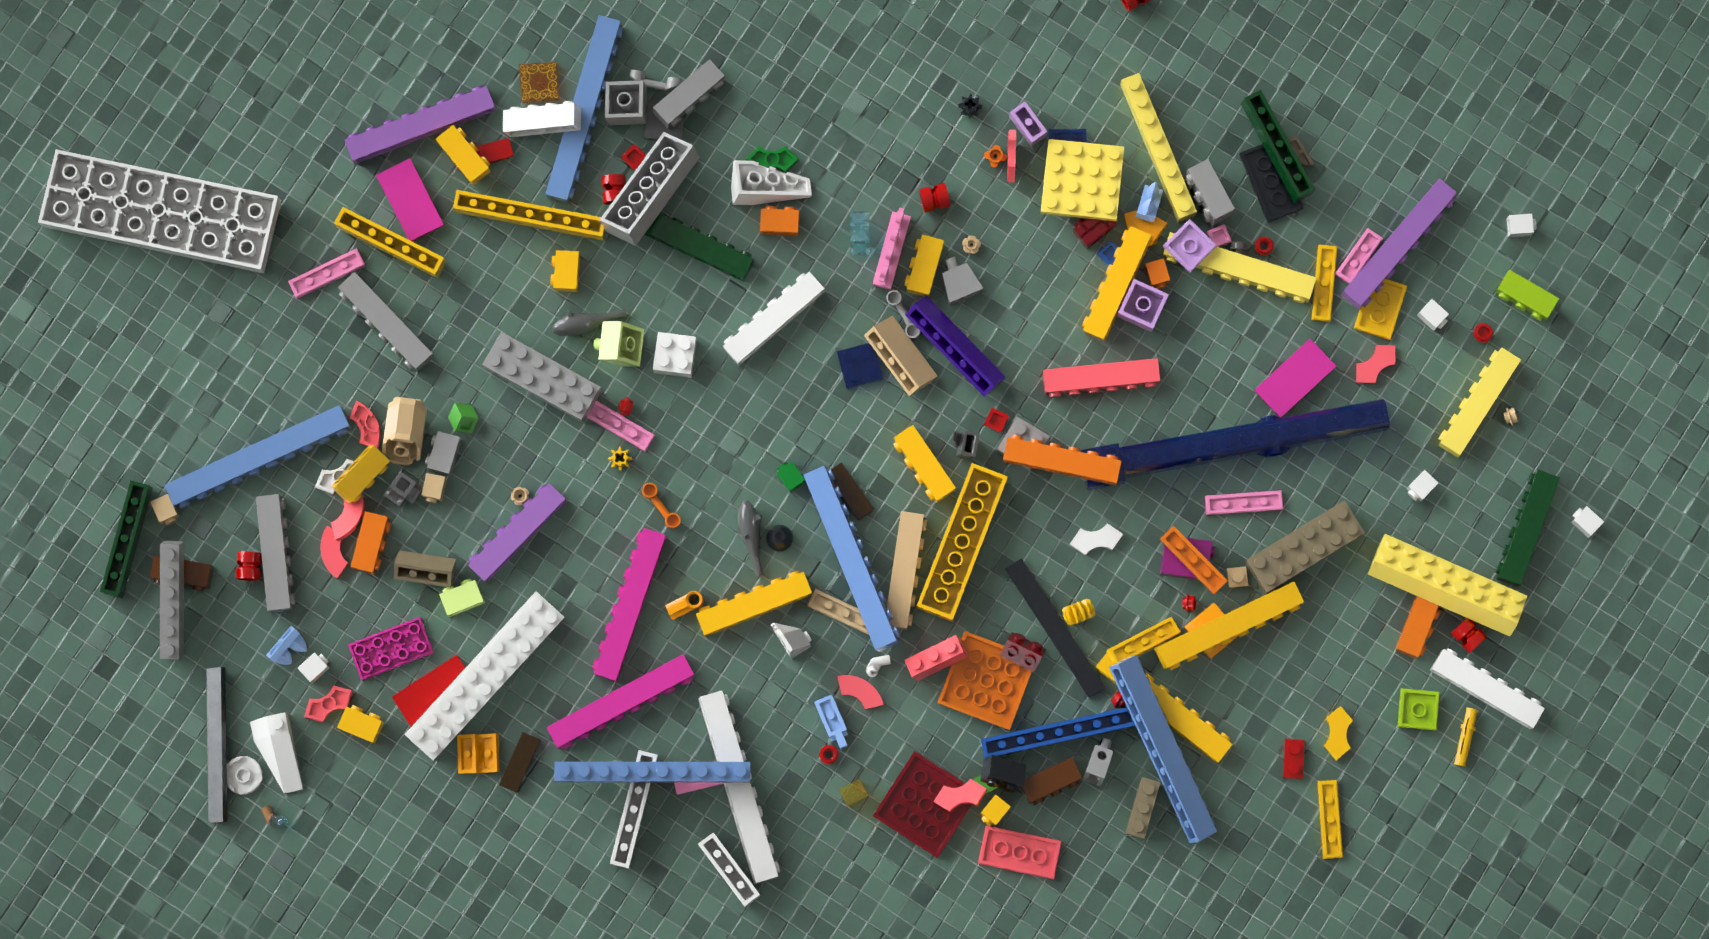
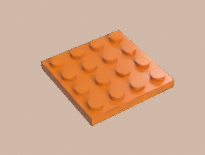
(985, 683)

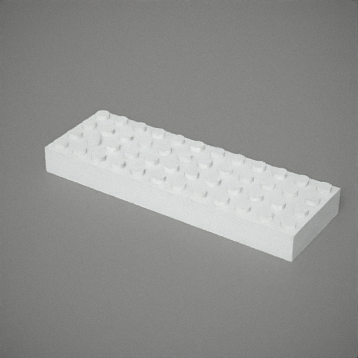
(159, 211)

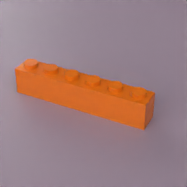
(1061, 460)

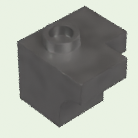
(403, 488)

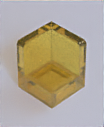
(853, 793)

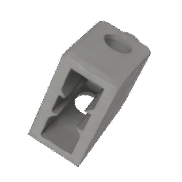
(960, 282)
(1097, 768)

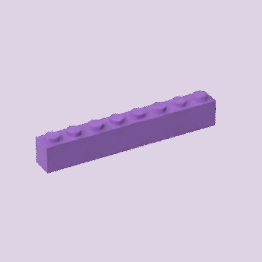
(420, 124)
(1399, 243)

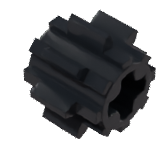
(964, 105)

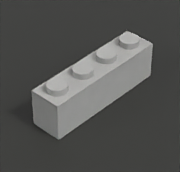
(688, 94)

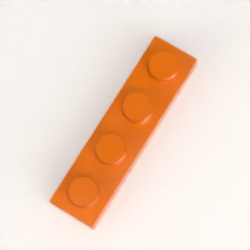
(1193, 560)

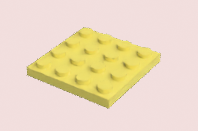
(1082, 180)

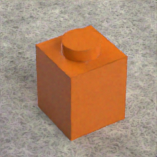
(1157, 274)

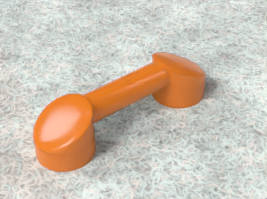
(649, 492)

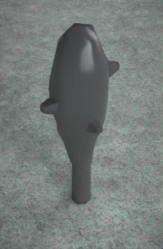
(583, 323)
(750, 532)

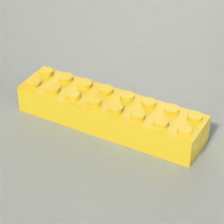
(1447, 585)

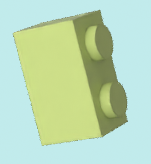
(461, 598)

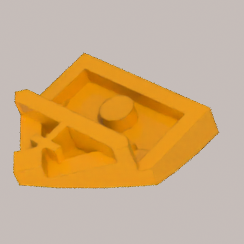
(1149, 227)

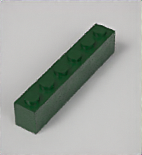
(1277, 146)
(701, 247)
(1527, 528)
(126, 539)

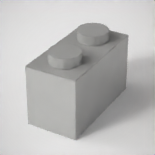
(443, 453)

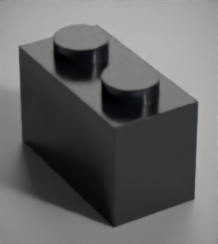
(1003, 773)

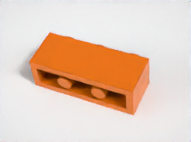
(370, 543)
(1417, 628)

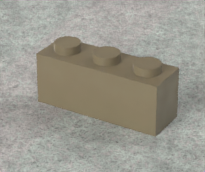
(424, 568)
(1142, 808)

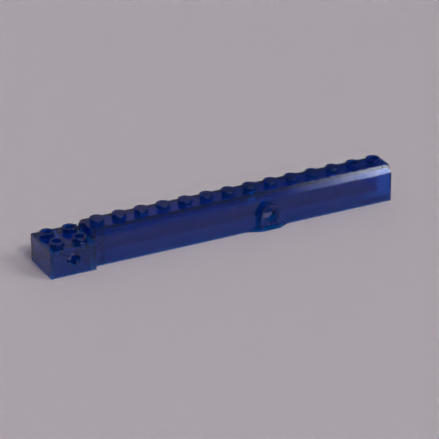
(1264, 438)

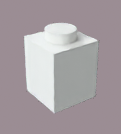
(1520, 225)
(1433, 315)
(1421, 486)
(1586, 521)
(314, 667)

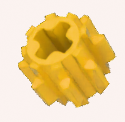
(620, 464)

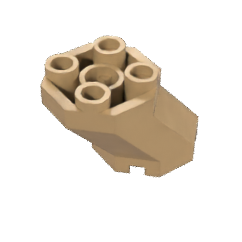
(404, 430)

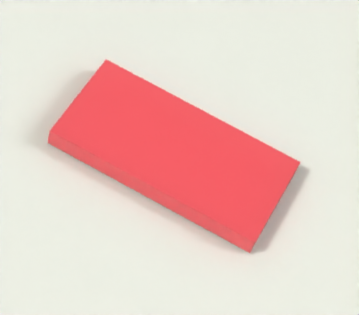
(1019, 852)

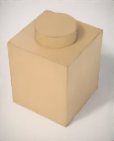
(433, 488)
(165, 510)

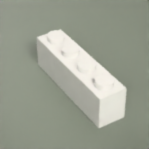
(542, 119)
(729, 869)

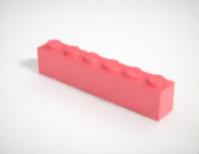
(1101, 376)

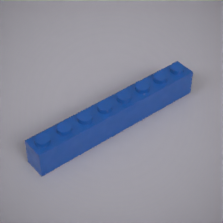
(1057, 733)

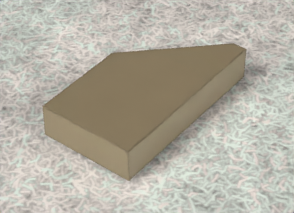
(1301, 152)

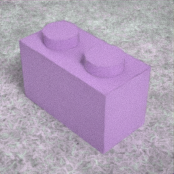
(1028, 124)

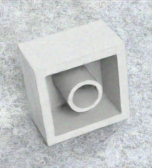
(674, 354)

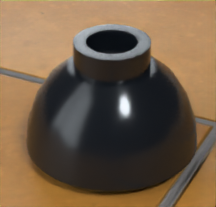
(779, 538)

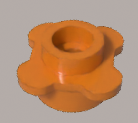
(995, 151)

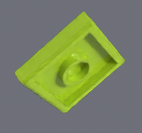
(1418, 709)

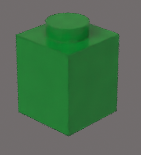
(790, 476)

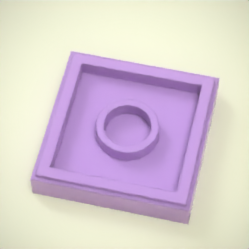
(1189, 246)

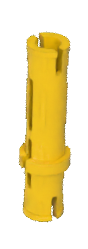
(1466, 736)

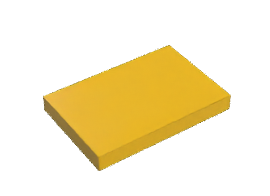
(1382, 311)

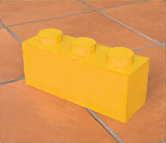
(463, 154)
(924, 265)
(360, 474)

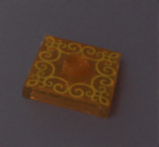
(539, 82)

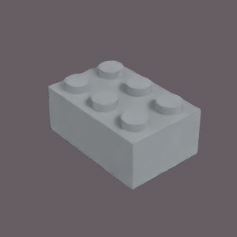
(1209, 193)

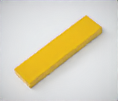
(1324, 283)
(1144, 640)
(1330, 819)

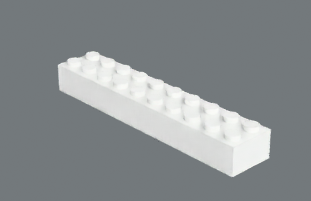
(484, 676)

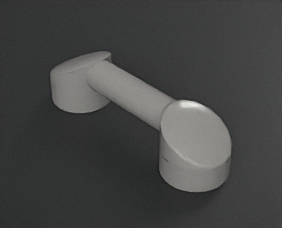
(671, 84)
(895, 298)

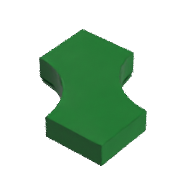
(780, 159)

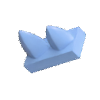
(1149, 202)
(290, 639)

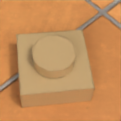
(1237, 577)

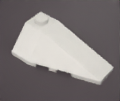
(760, 185)
(792, 639)
(276, 744)

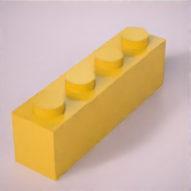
(924, 464)

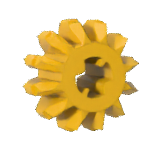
(1078, 612)

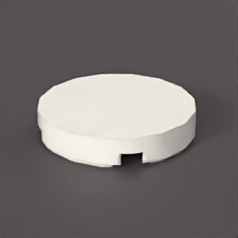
(244, 775)

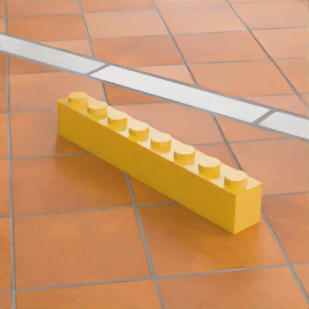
(528, 215)
(1228, 625)
(1180, 719)

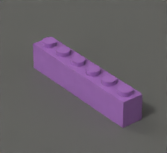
(517, 532)

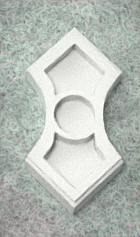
(328, 477)
(1105, 537)

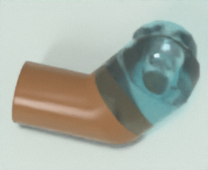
(273, 820)

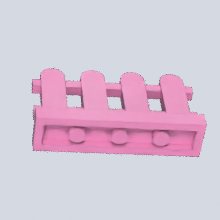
(891, 249)

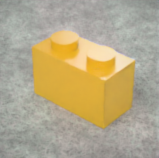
(566, 271)
(360, 724)
(994, 811)

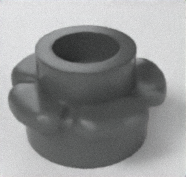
(1239, 247)

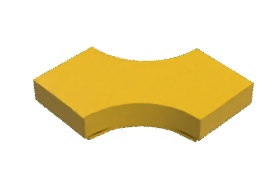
(1338, 725)

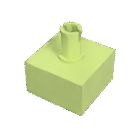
(620, 344)

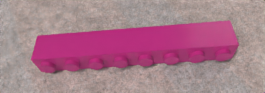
(630, 604)
(621, 701)

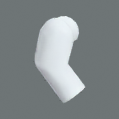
(875, 664)

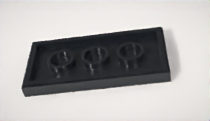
(1268, 185)

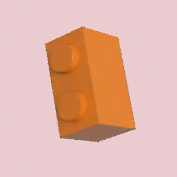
(779, 221)

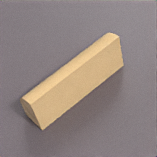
(900, 355)

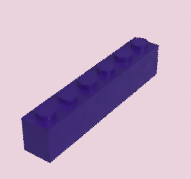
(955, 345)

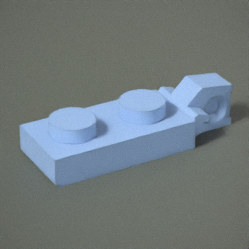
(832, 720)

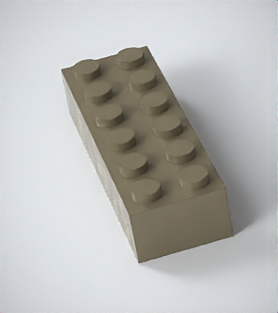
(1304, 547)

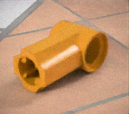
(683, 606)

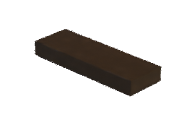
(851, 492)
(519, 762)

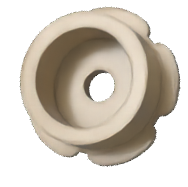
(966, 245)
(1511, 416)
(519, 490)

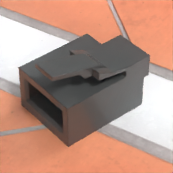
(966, 444)

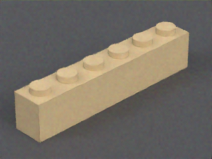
(904, 568)

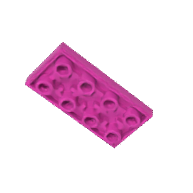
(410, 200)
(1295, 378)
(391, 648)

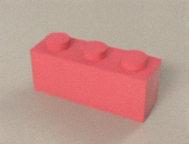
(936, 658)

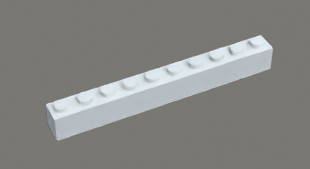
(740, 795)

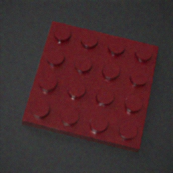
(911, 805)

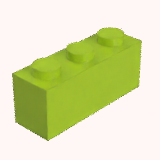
(1526, 296)

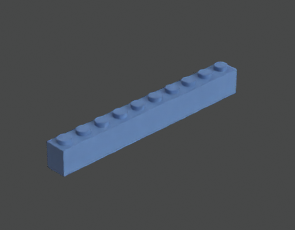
(588, 98)
(258, 456)
(851, 558)
(1163, 749)
(652, 772)

